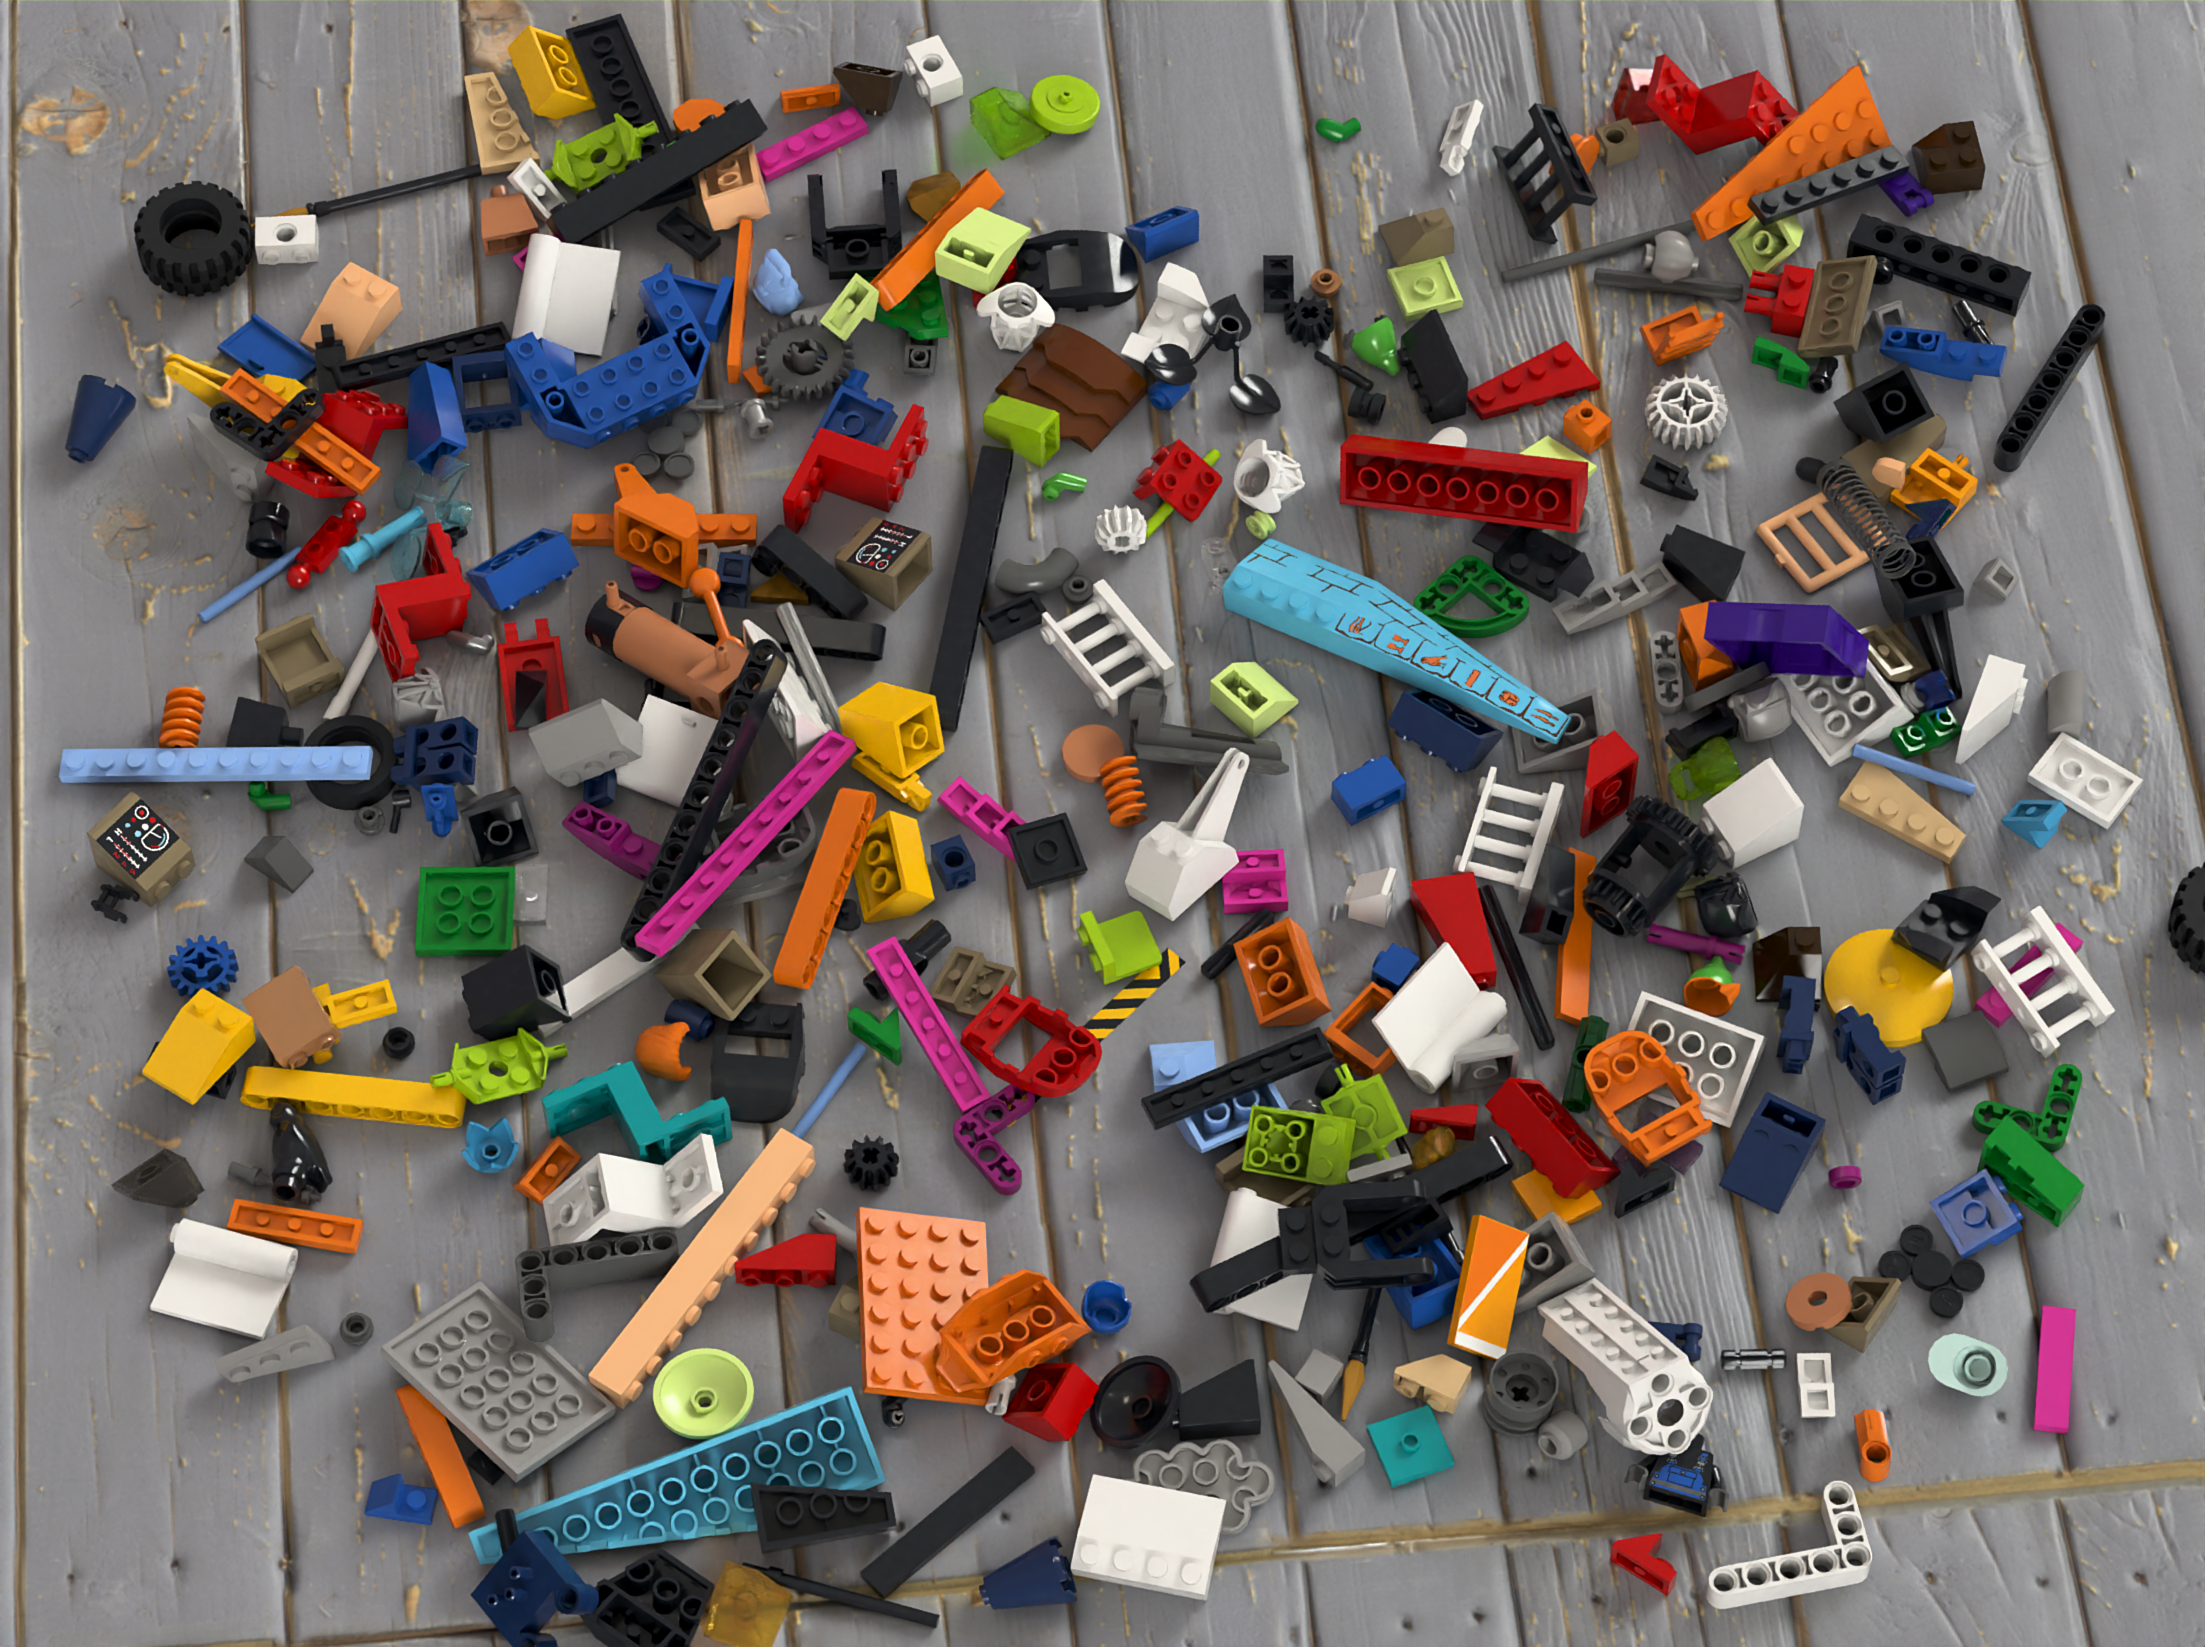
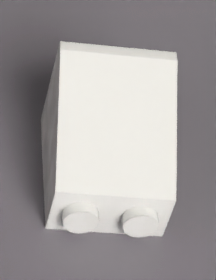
(1753, 815)

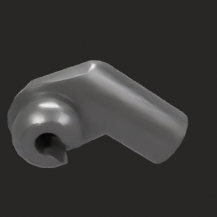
(479, 645)

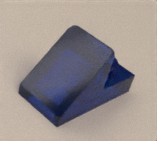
(1933, 516)

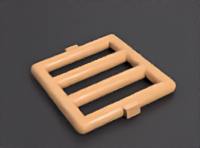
(1831, 571)

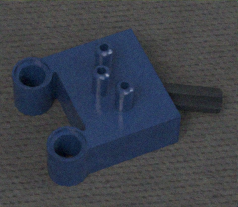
(530, 1586)

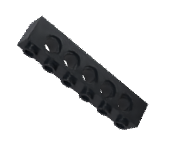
(1942, 265)

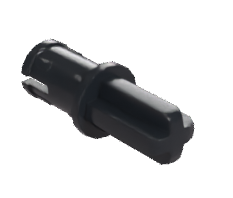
(1972, 327)

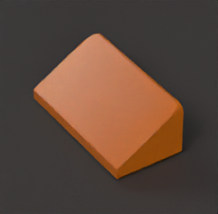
(810, 98)
(547, 1170)

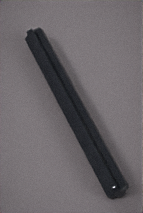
(1516, 968)

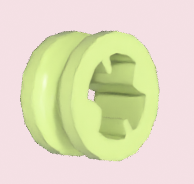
(1260, 524)

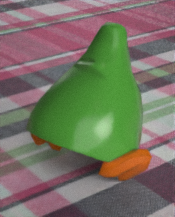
(1711, 989)

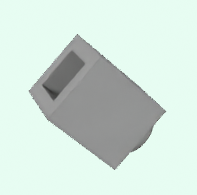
(1320, 1375)

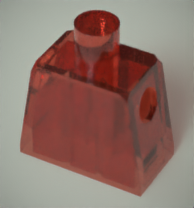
(1631, 97)

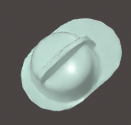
(1968, 1364)

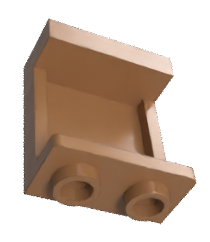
(291, 1018)

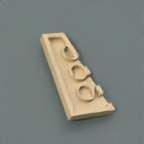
(496, 126)
(1894, 807)

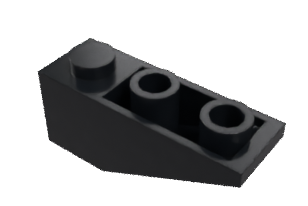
(1551, 898)

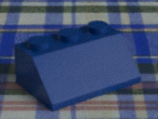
(523, 569)

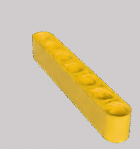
(354, 1096)

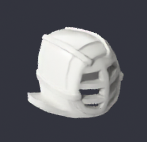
(1015, 323)
(1275, 477)

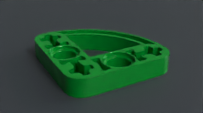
(1475, 584)

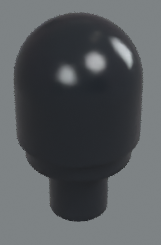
(1808, 469)

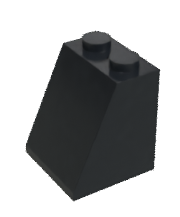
(1885, 405)
(513, 994)

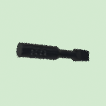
(1345, 372)

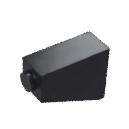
(1701, 563)
(1221, 1406)

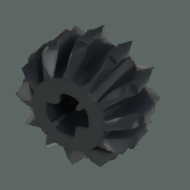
(1309, 321)
(871, 1163)

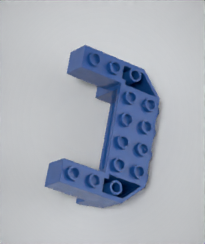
(624, 389)

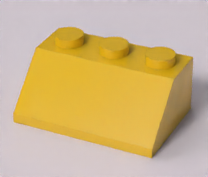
(549, 74)
(892, 870)

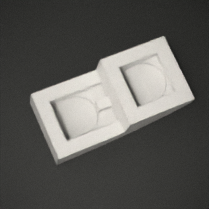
(1815, 1385)

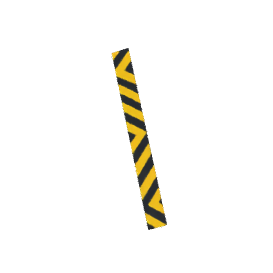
(1124, 1004)

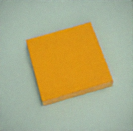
(1539, 1199)

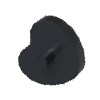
(456, 533)
(847, 917)

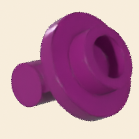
(644, 579)

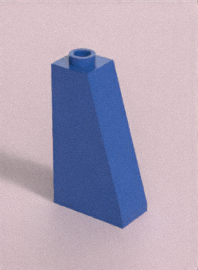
(433, 416)

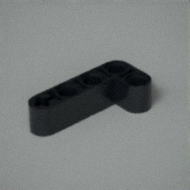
(809, 573)

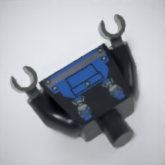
(1682, 1480)

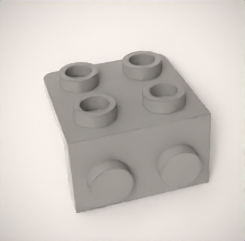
(1368, 1169)

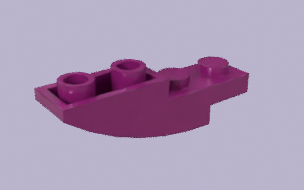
(612, 839)

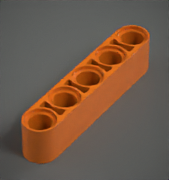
(441, 1457)

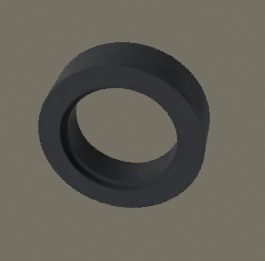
(367, 792)

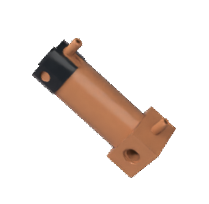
(665, 651)

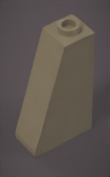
(1904, 448)

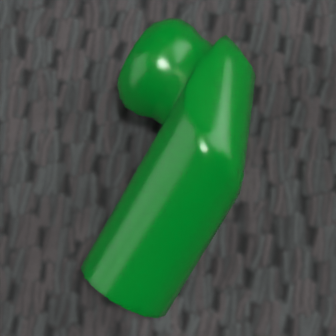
(1336, 131)

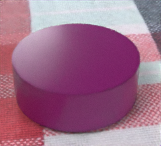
(1844, 1177)

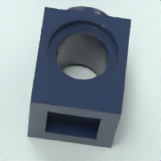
(953, 852)

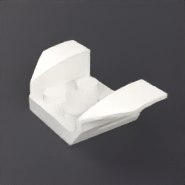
(1173, 317)

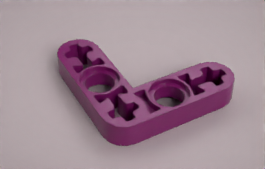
(984, 1132)

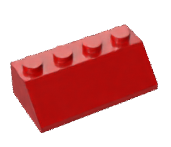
(1551, 1138)

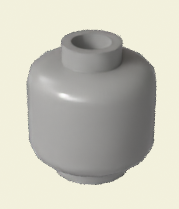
(1562, 1434)

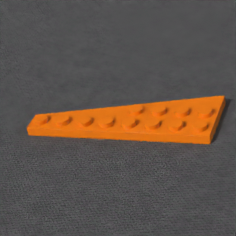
(1826, 134)

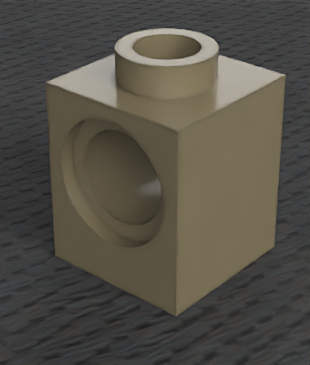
(1617, 142)

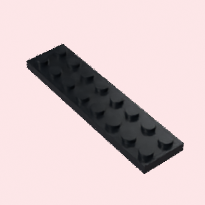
(622, 87)

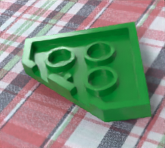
(919, 312)

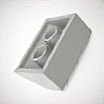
(587, 742)

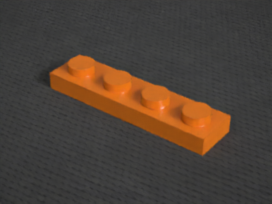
(296, 1226)

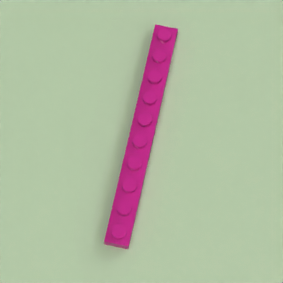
(745, 843)

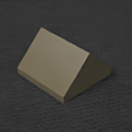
(1871, 1305)

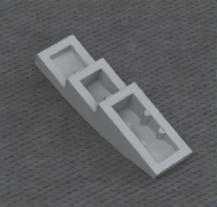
(1613, 600)

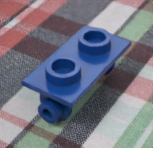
(440, 807)

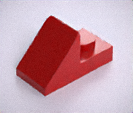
(1637, 1558)

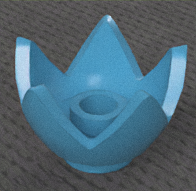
(484, 1140)

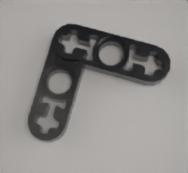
(265, 434)

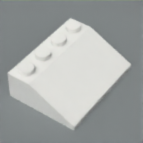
(791, 709)
(1845, 710)
(1711, 1052)
(1148, 1537)

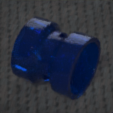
(1934, 688)

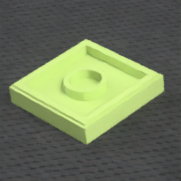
(1424, 288)

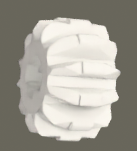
(1120, 529)

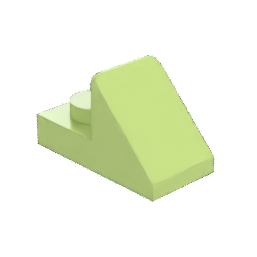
(855, 302)

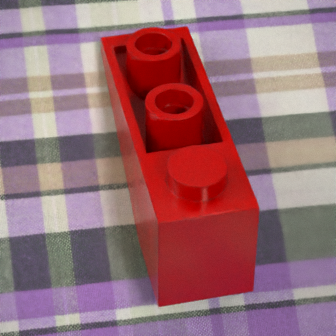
(800, 1260)

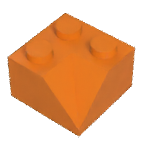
(1701, 659)

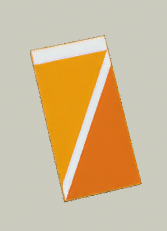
(1488, 1288)

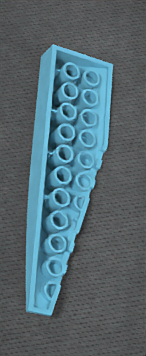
(707, 1484)

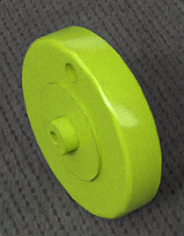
(1064, 104)

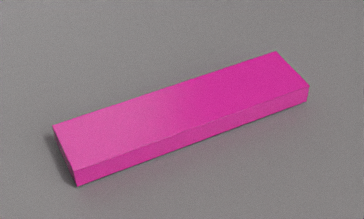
(2054, 1369)

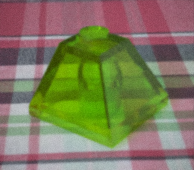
(1005, 121)

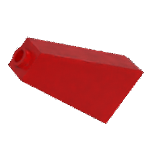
(1454, 915)

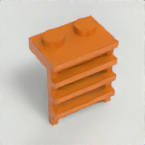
(1680, 334)

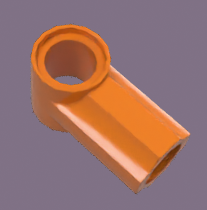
(1872, 1444)

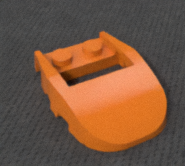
(1629, 1069)

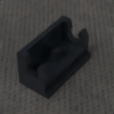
(1716, 724)

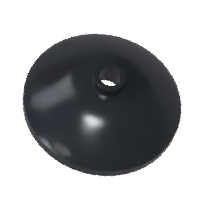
(1135, 1402)

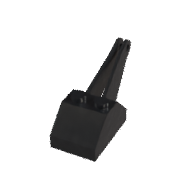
(1923, 592)

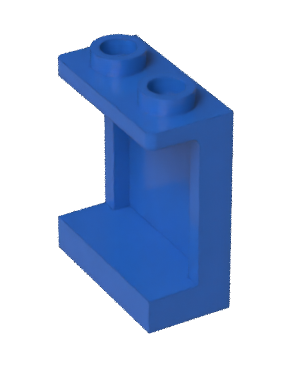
(707, 301)

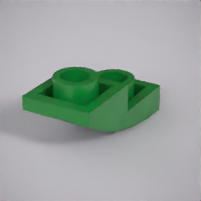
(1927, 733)

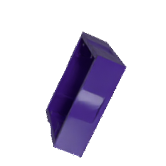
(1788, 638)

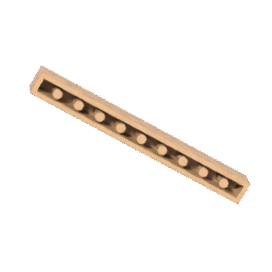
(703, 1268)

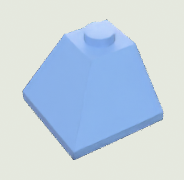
(1180, 1062)

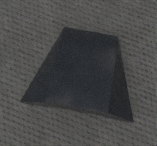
(650, 1604)

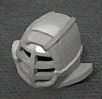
(417, 700)
(1761, 709)

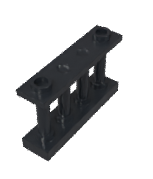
(1567, 171)

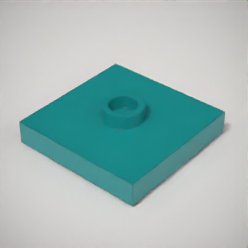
(1410, 1446)

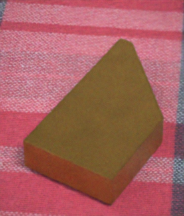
(779, 591)

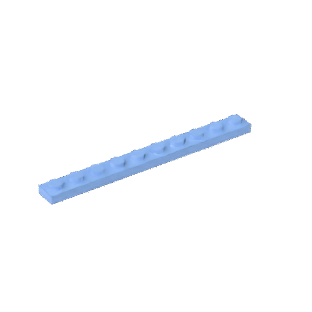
(216, 764)

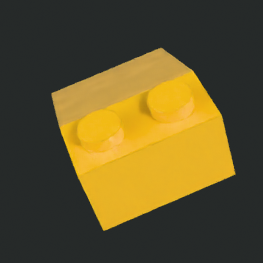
(200, 1046)

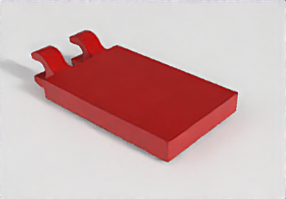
(532, 655)

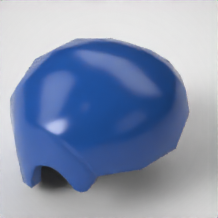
(1105, 1307)

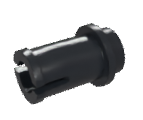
(1820, 380)

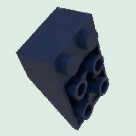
(1773, 1152)

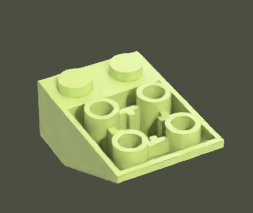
(979, 250)

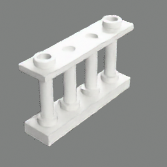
(1121, 623)
(1531, 855)
(2056, 955)

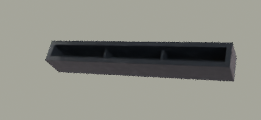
(657, 174)

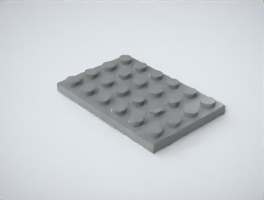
(496, 1384)

